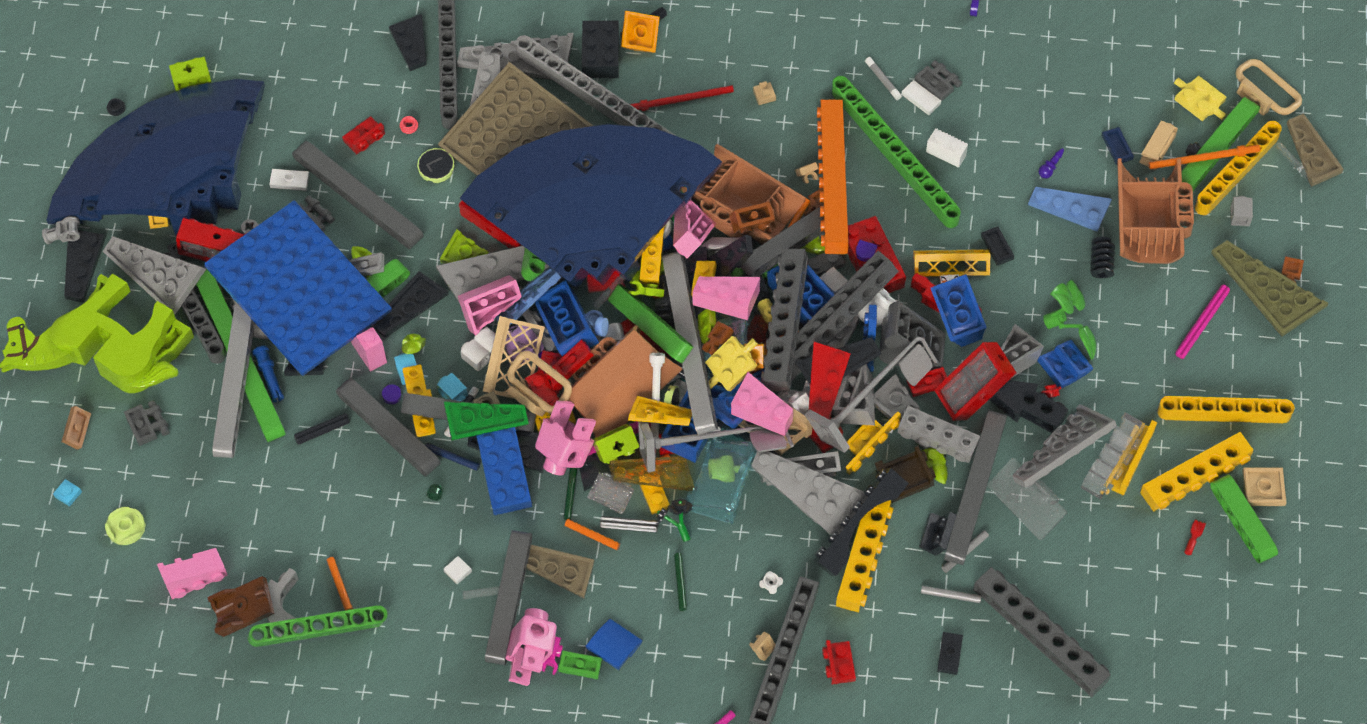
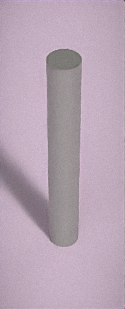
(973, 544)
(951, 594)

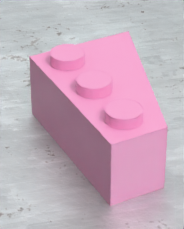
(690, 228)
(488, 301)
(761, 406)
(192, 573)

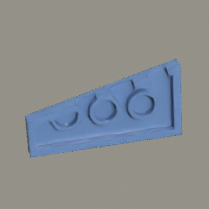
(531, 294)

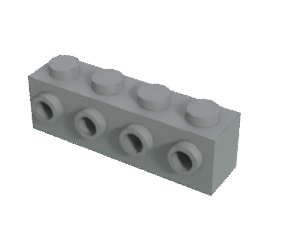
(938, 434)
(823, 463)

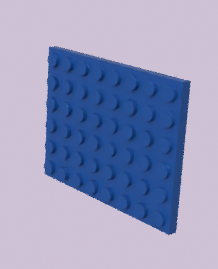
(298, 287)

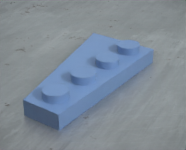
(1074, 207)

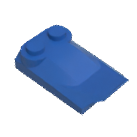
(959, 310)

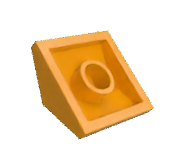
(640, 32)

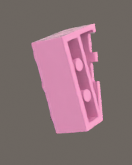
(727, 294)

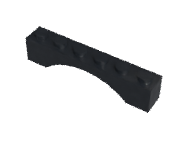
(835, 553)

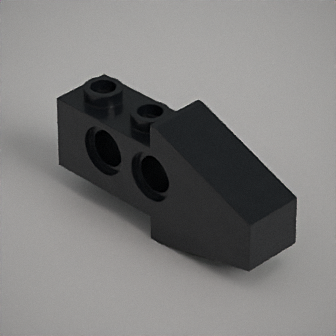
(1012, 402)

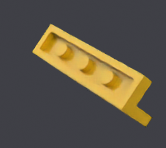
(951, 255)
(1123, 482)

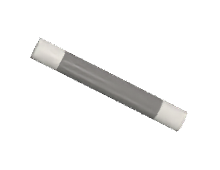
(882, 77)

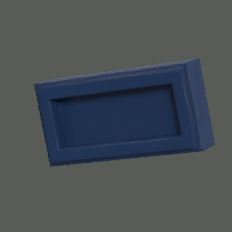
(1117, 145)

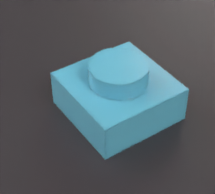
(67, 492)

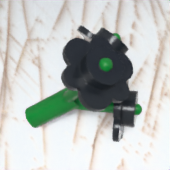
(679, 508)

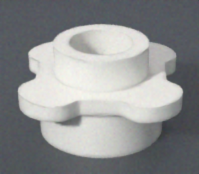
(770, 576)

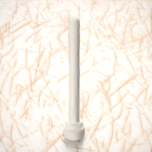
(656, 361)

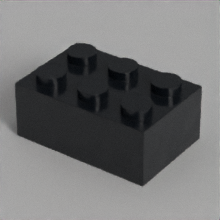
(600, 49)

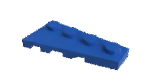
(723, 402)

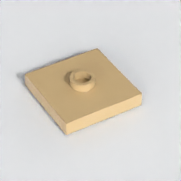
(1264, 486)

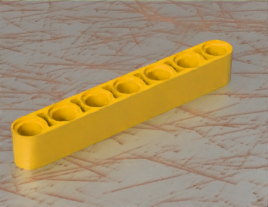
(1235, 174)
(1234, 406)

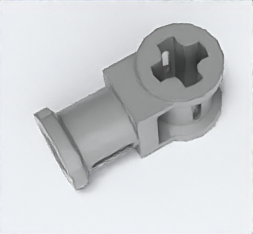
(63, 231)

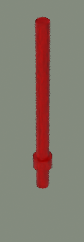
(644, 105)

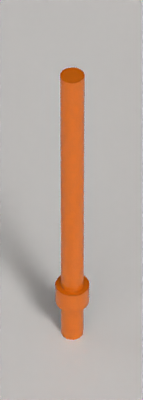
(1239, 151)

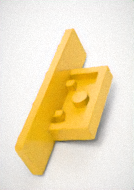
(416, 385)
(867, 438)

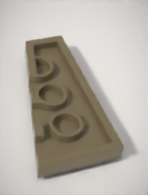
(1312, 150)
(561, 568)

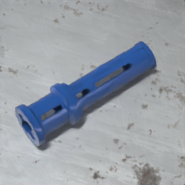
(266, 366)

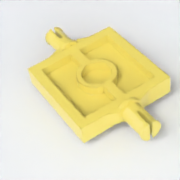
(1200, 98)
(731, 363)

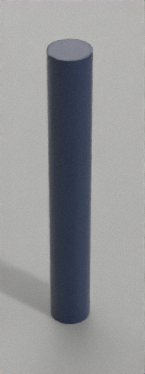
(453, 457)

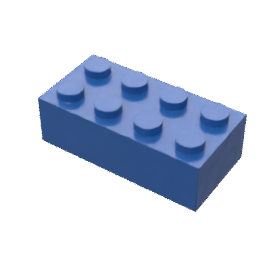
(815, 293)
(565, 318)
(692, 449)
(504, 471)

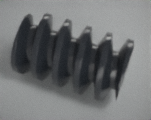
(1102, 257)

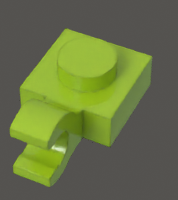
(651, 289)

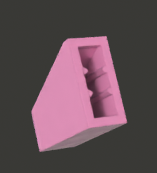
(370, 349)

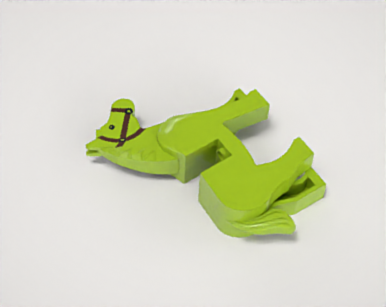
(75, 337)

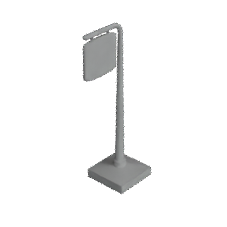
(914, 368)
(761, 440)

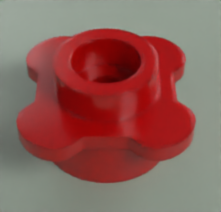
(1051, 390)

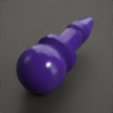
(1046, 170)

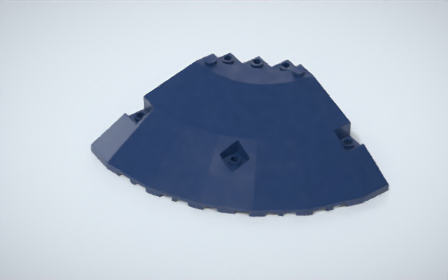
(175, 170)
(596, 214)

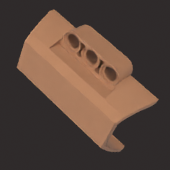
(743, 185)
(1153, 216)
(616, 380)

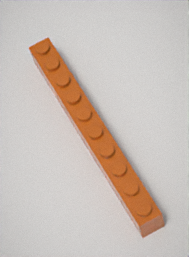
(833, 177)

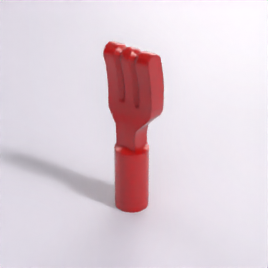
(1196, 531)

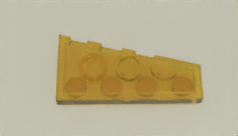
(669, 473)

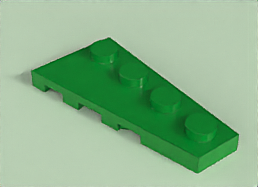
(477, 419)

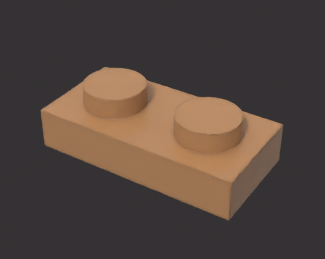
(76, 427)

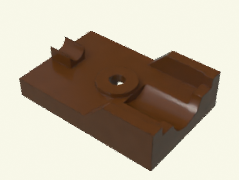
(255, 606)

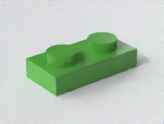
(580, 665)

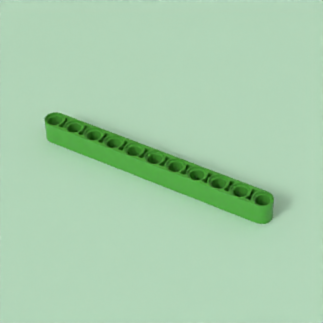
(897, 159)
(254, 387)

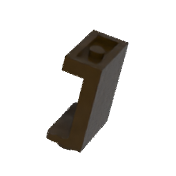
(913, 470)

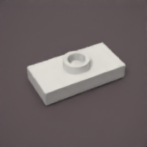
(289, 179)

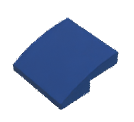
(1065, 364)
(613, 644)

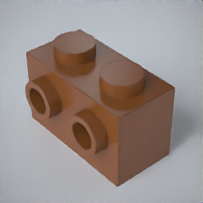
(752, 217)

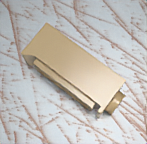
(1159, 143)

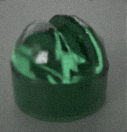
(434, 492)

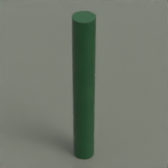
(570, 493)
(680, 581)

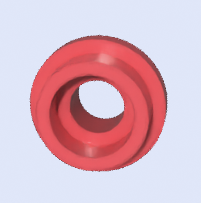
(408, 120)

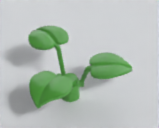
(1070, 296)

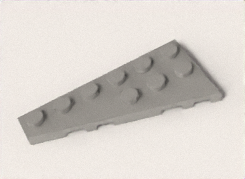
(561, 46)
(480, 270)
(160, 275)
(1066, 441)
(813, 493)

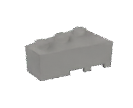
(1021, 349)
(851, 386)

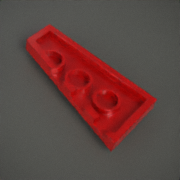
(826, 377)

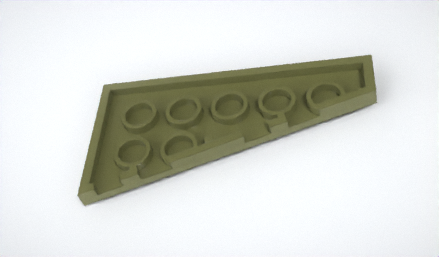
(1272, 293)

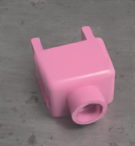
(562, 441)
(539, 639)

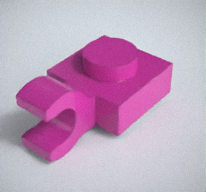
(556, 653)

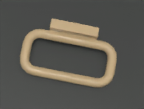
(1252, 92)
(528, 397)

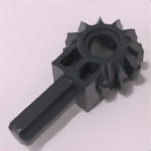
(663, 304)

